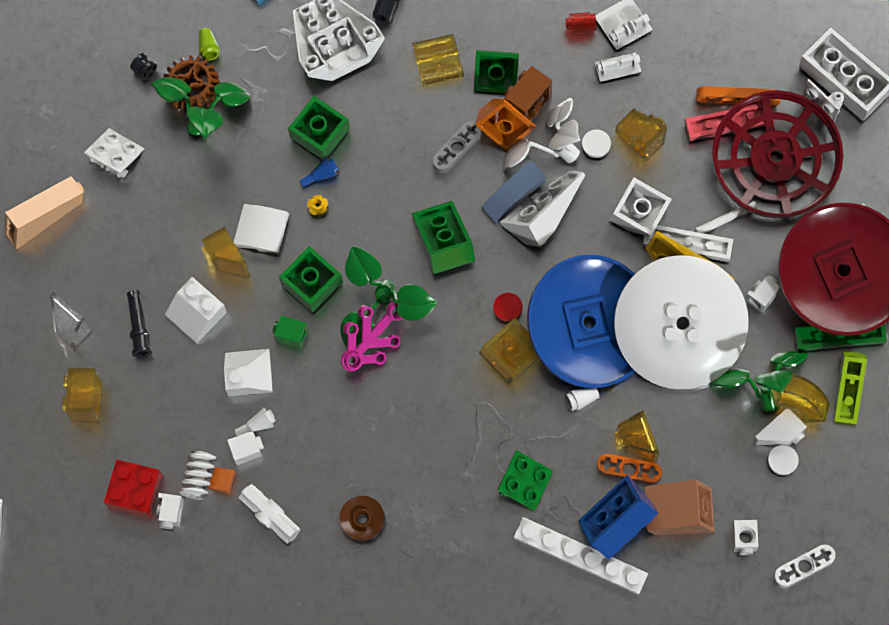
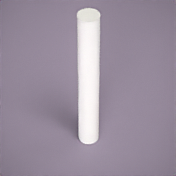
(724, 219)

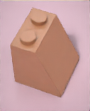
(681, 508)

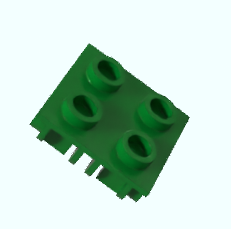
(524, 480)

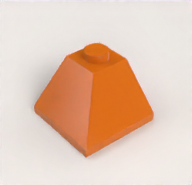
(503, 123)

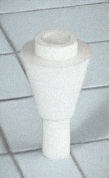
(262, 420)

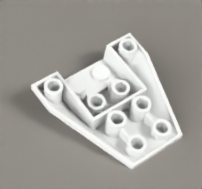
(334, 38)

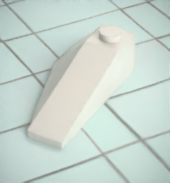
(541, 216)

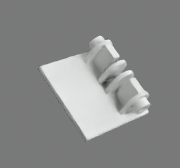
(623, 23)
(830, 104)
(114, 152)

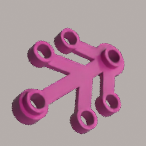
(369, 338)

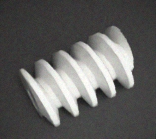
(196, 475)

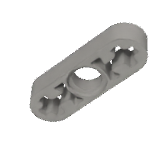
(442, 154)

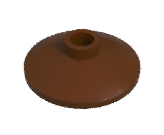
(358, 507)

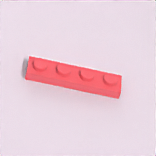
(706, 125)

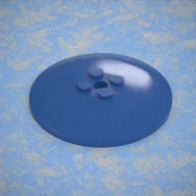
(556, 316)

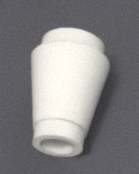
(580, 398)

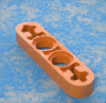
(728, 95)

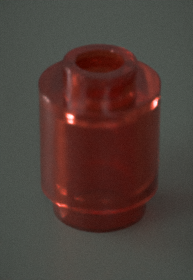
(581, 22)

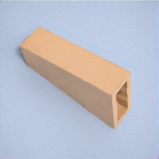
(41, 211)

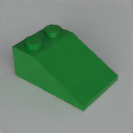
(443, 237)

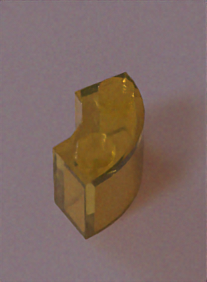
(804, 399)

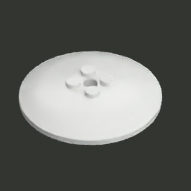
(649, 314)

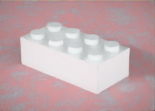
(845, 69)

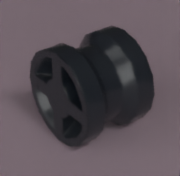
(143, 66)

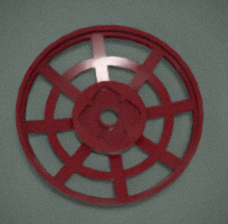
(780, 142)

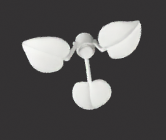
(561, 141)

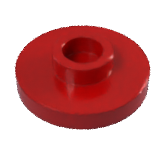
(507, 307)

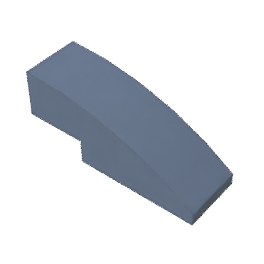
(514, 192)

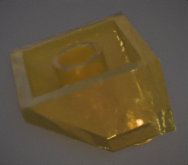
(637, 438)

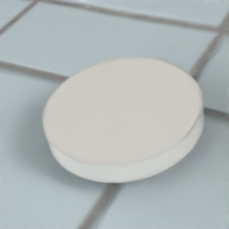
(596, 143)
(783, 460)

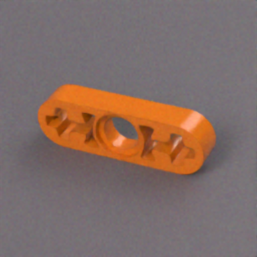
(625, 460)

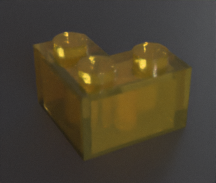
(642, 133)

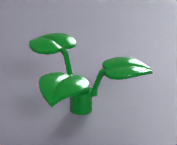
(201, 120)
(364, 268)
(776, 380)

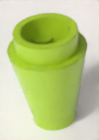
(207, 45)

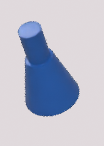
(324, 170)

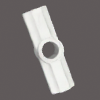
(269, 513)

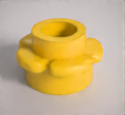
(321, 209)

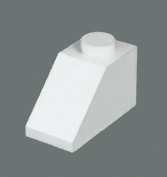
(782, 431)

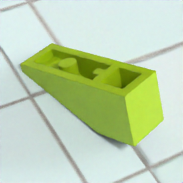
(850, 386)

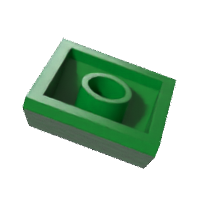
(495, 71)

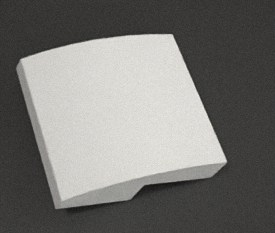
(261, 228)

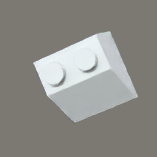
(640, 208)
(195, 310)

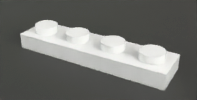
(703, 244)

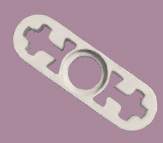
(802, 575)

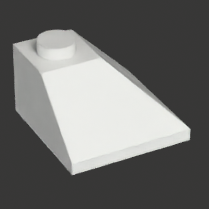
(248, 372)

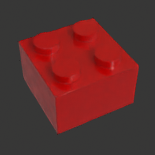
(133, 488)

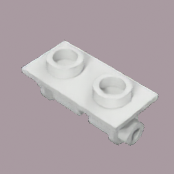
(618, 66)

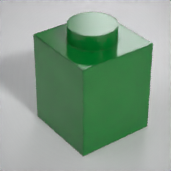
(290, 331)

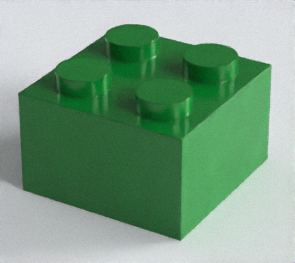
(319, 128)
(311, 279)

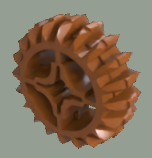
(193, 67)

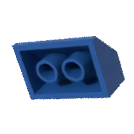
(617, 517)

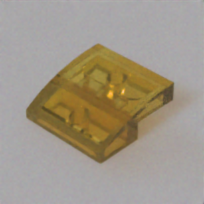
(437, 59)

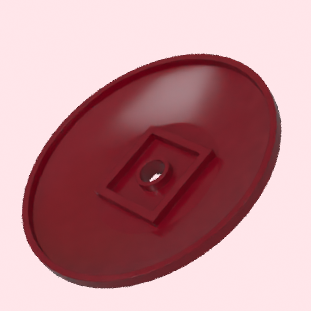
(809, 265)

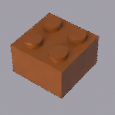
(530, 92)

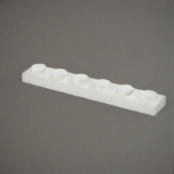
(580, 556)

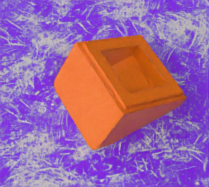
(222, 480)

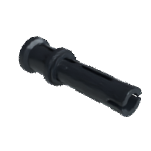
(139, 333)

